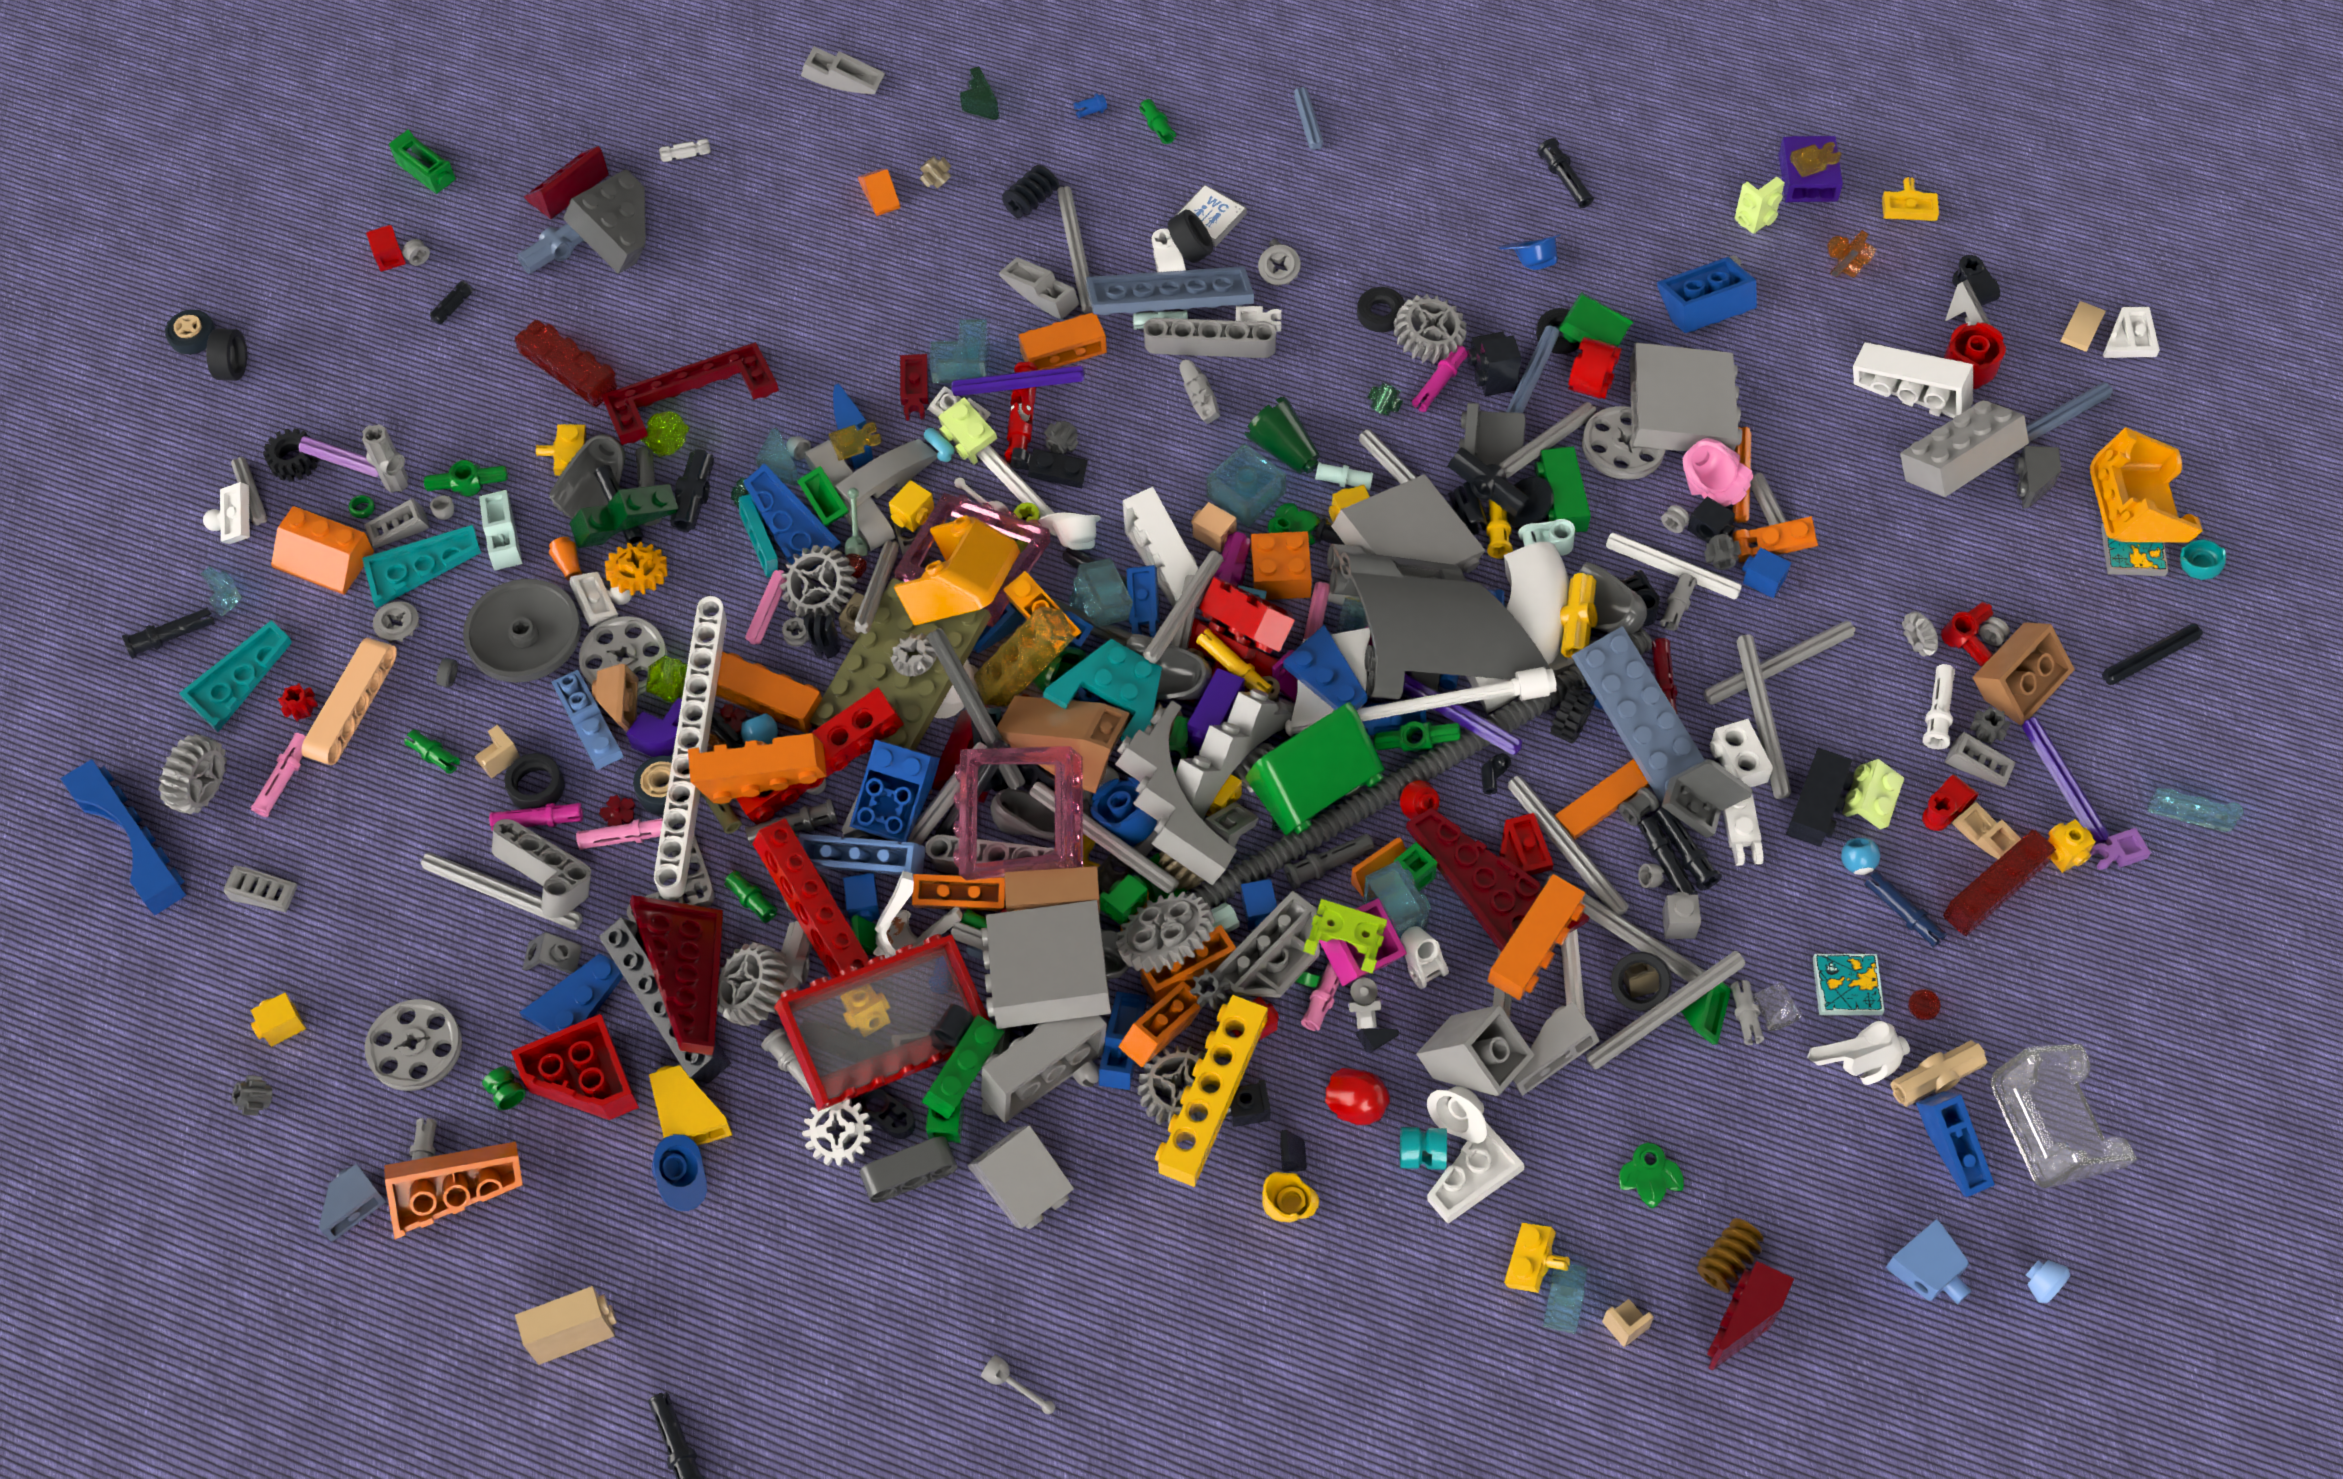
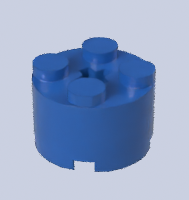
(1116, 812)

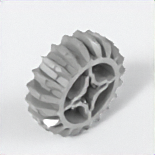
(1435, 328)
(824, 573)
(192, 774)
(751, 984)
(1157, 1079)

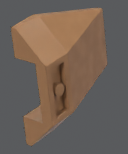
(1085, 726)

